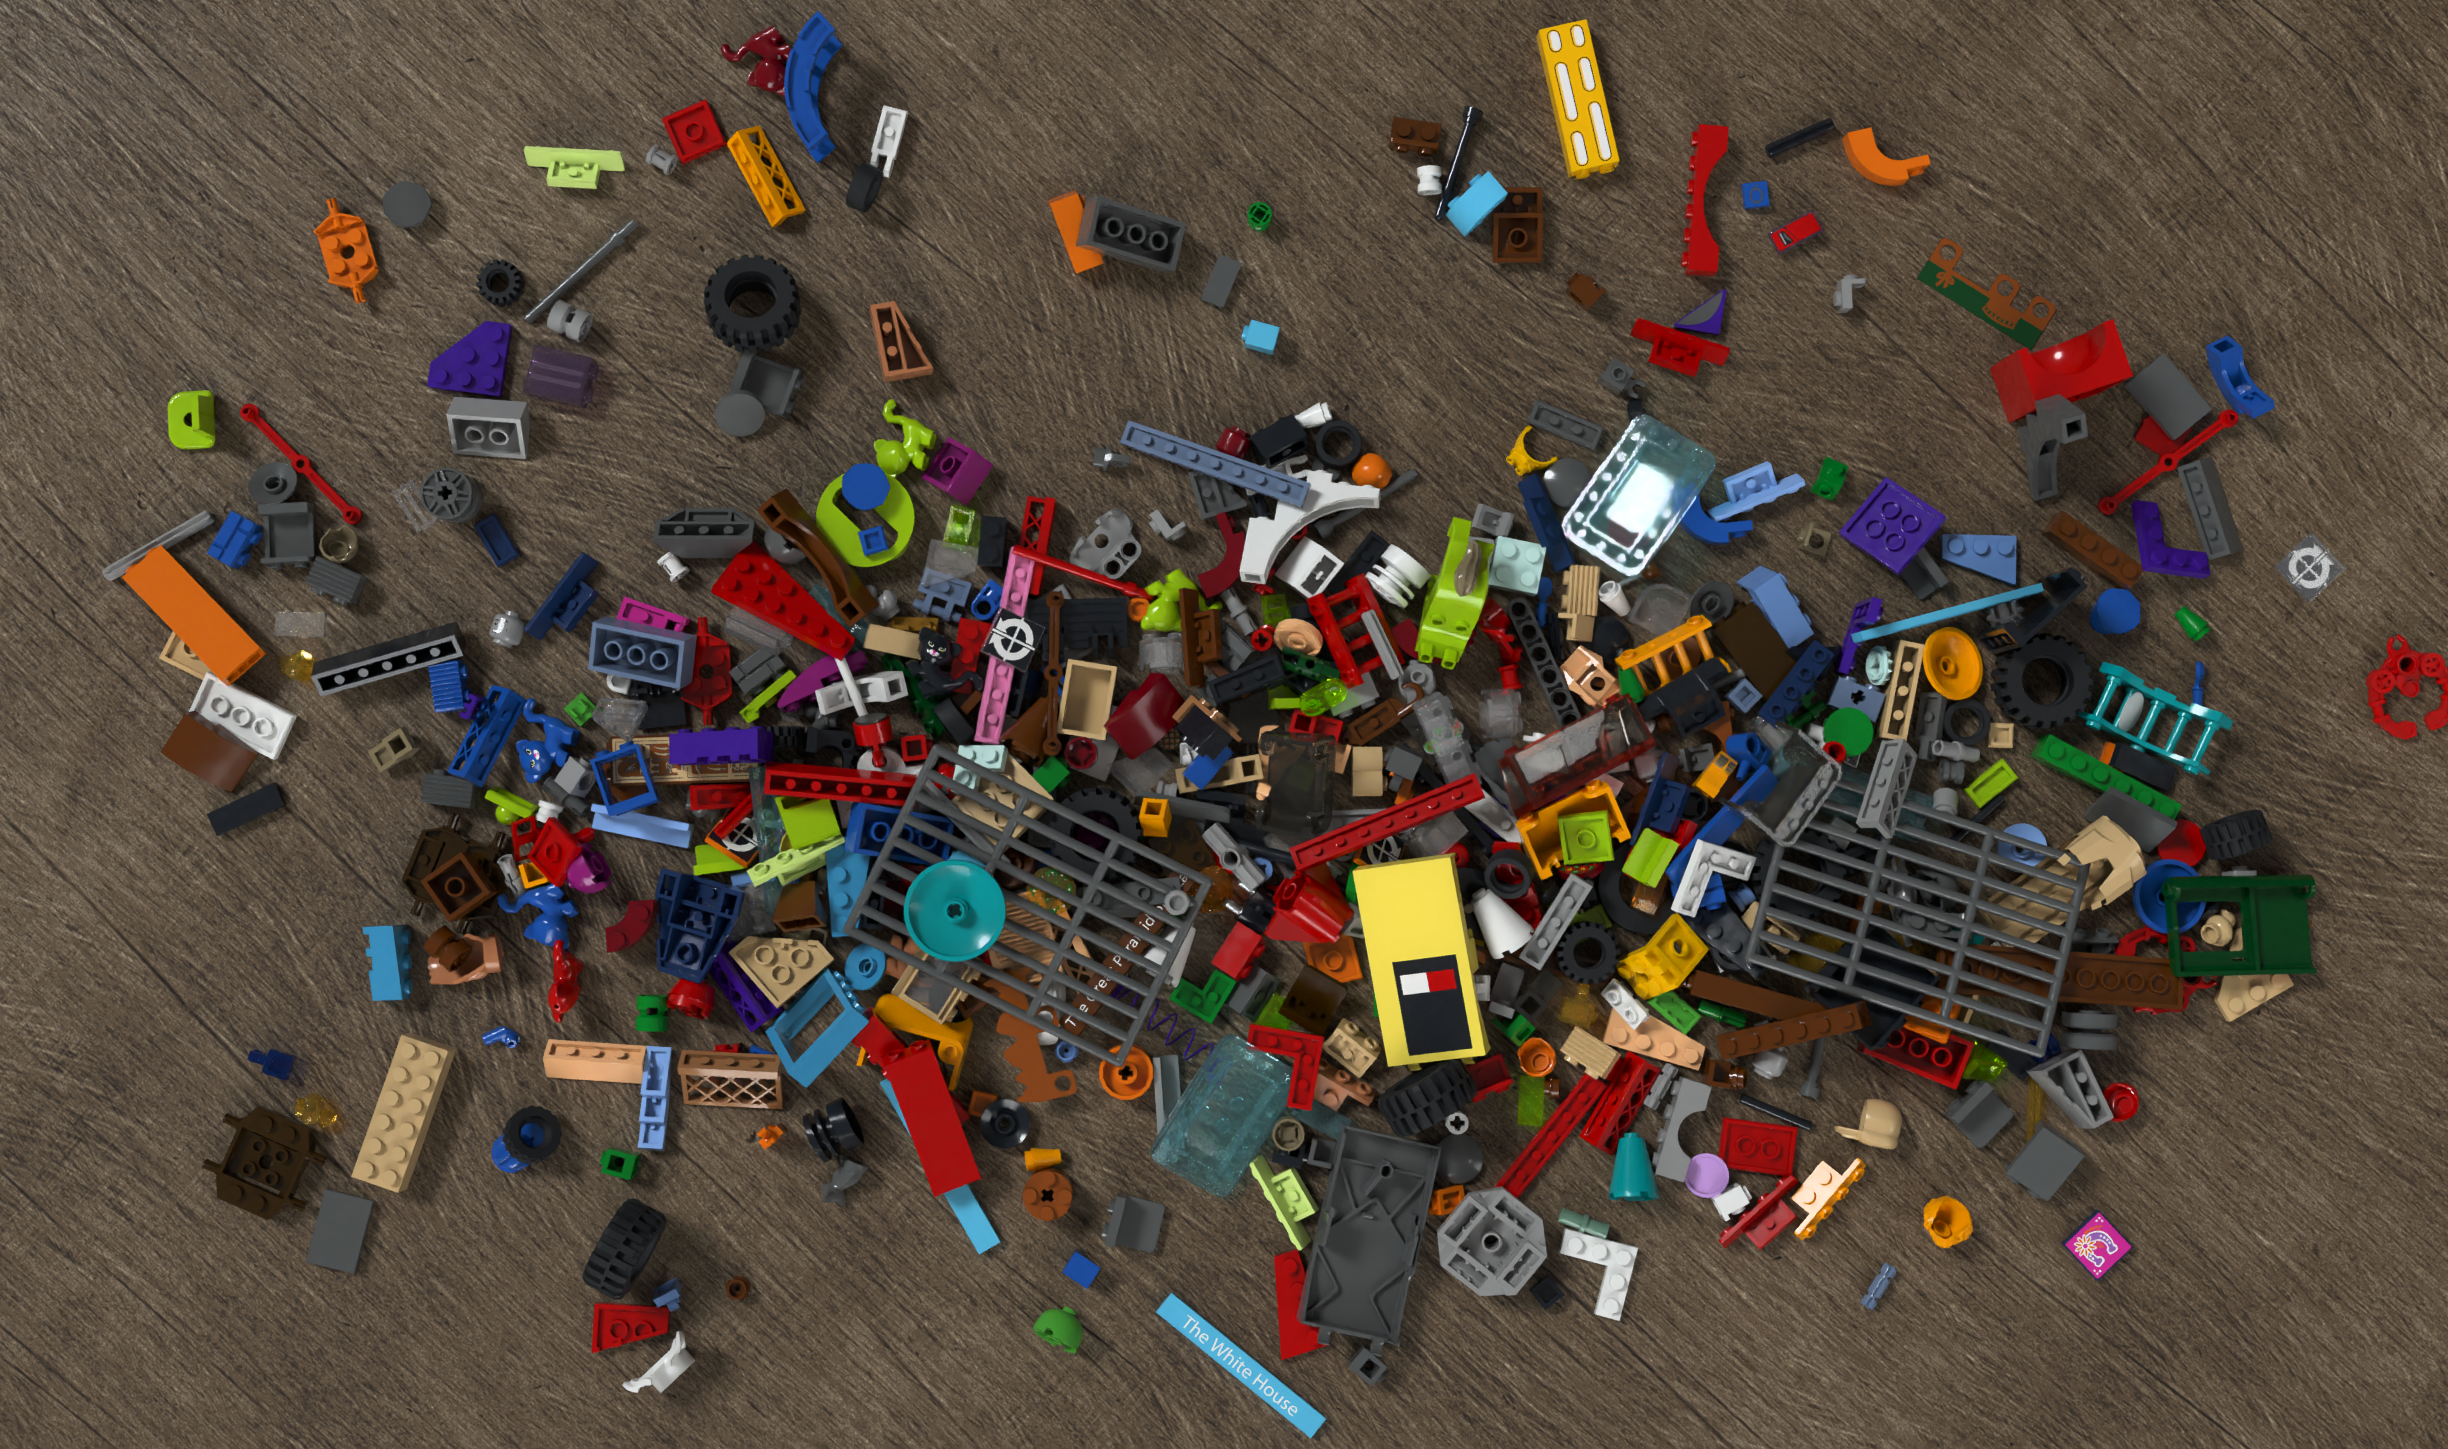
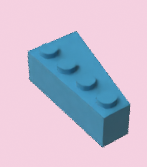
(846, 878)

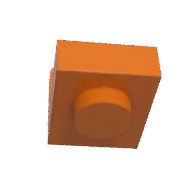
(1405, 791)

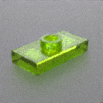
(1530, 1100)

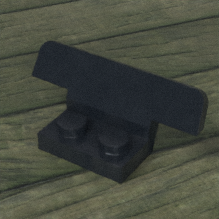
(1688, 699)
(1236, 804)

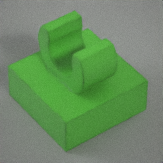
(580, 709)

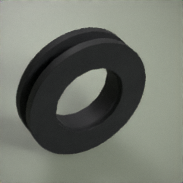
(1616, 908)

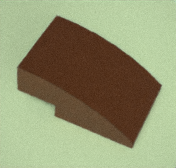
(1518, 226)
(209, 751)

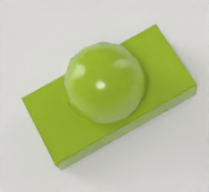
(510, 805)

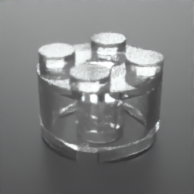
(1161, 653)
(1500, 713)

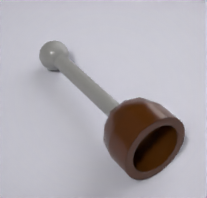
(1649, 572)

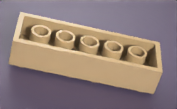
(403, 1112)

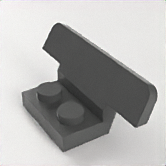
(1187, 809)

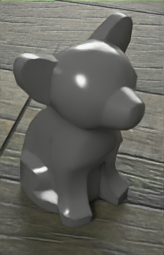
(846, 1175)

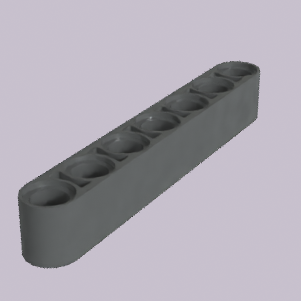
(1547, 663)

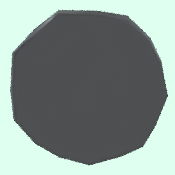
(407, 204)

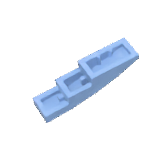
(655, 1098)

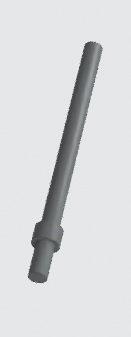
(616, 239)

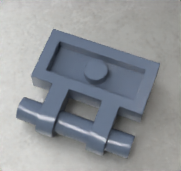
(954, 592)

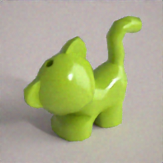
(894, 455)
(1164, 612)

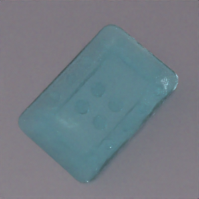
(1638, 495)
(1224, 1116)

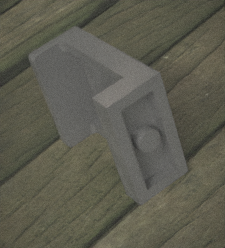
(770, 381)
(289, 534)
(2044, 1162)

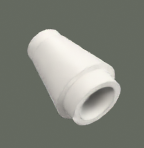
(1315, 416)
(1614, 597)

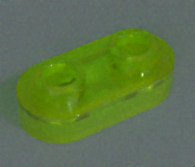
(1323, 697)

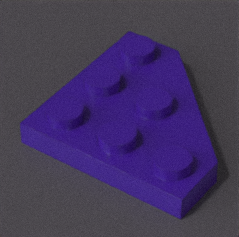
(475, 362)

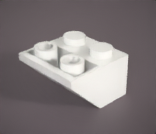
(1309, 568)

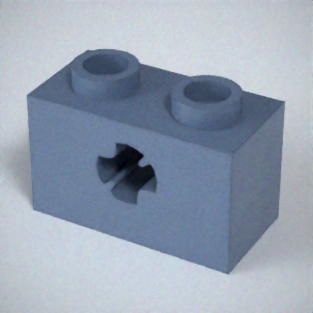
(1840, 696)

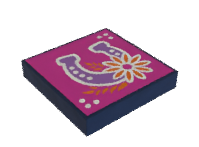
(2096, 1245)

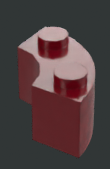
(634, 926)

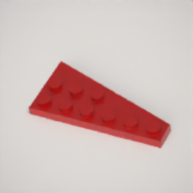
(768, 592)

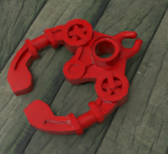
(2407, 682)
(2127, 947)

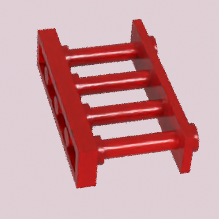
(1364, 600)

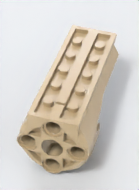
(2113, 870)

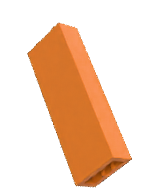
(193, 615)

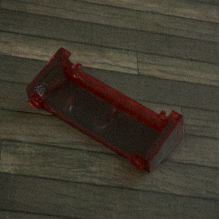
(1574, 754)

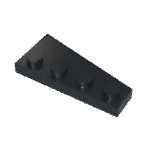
(1727, 935)

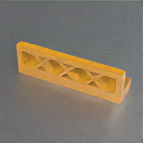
(760, 175)

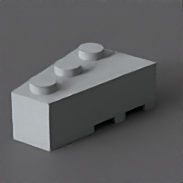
(2073, 1088)

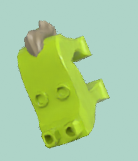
(1454, 597)

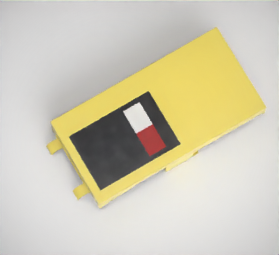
(1421, 960)

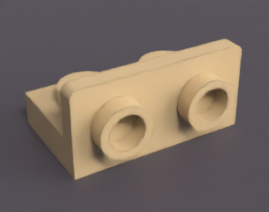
(1352, 1047)

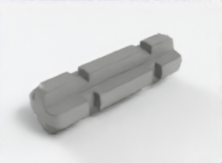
(1660, 1086)

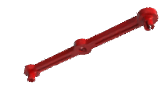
(2226, 419)
(351, 514)

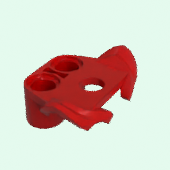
(1494, 623)

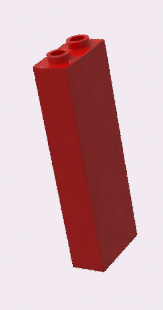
(931, 1117)

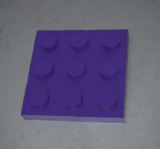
(1892, 526)

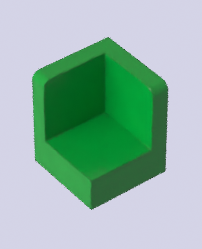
(1517, 1028)

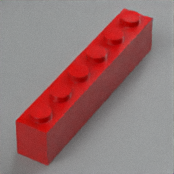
(837, 783)
(880, 1039)

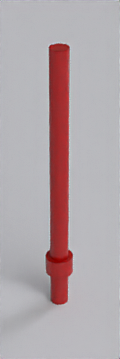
(1128, 588)

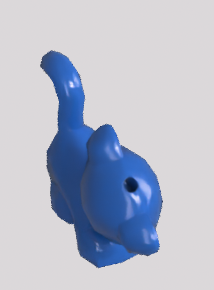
(551, 923)

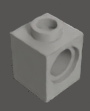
(576, 776)

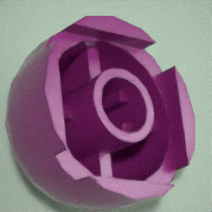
(588, 871)

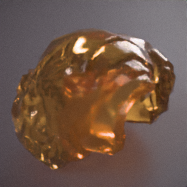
(1220, 890)

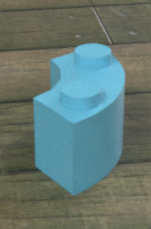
(1476, 203)

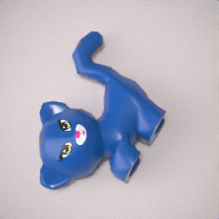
(538, 756)

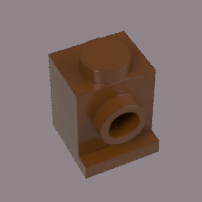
(1584, 290)

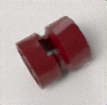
(1081, 753)

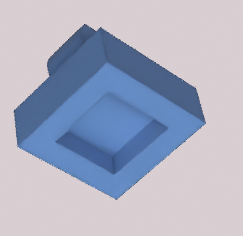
(668, 1294)

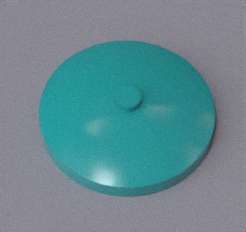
(954, 910)

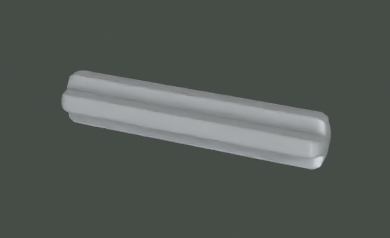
(1382, 644)

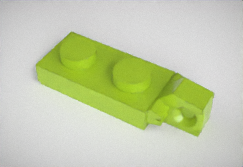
(768, 697)

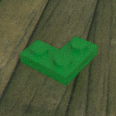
(1204, 1002)

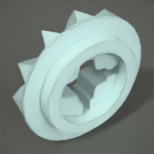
(1879, 658)

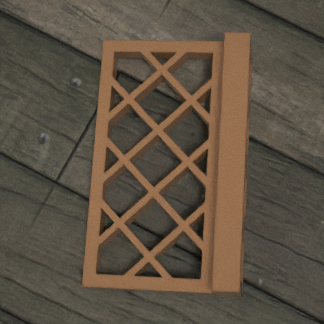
(732, 1067)

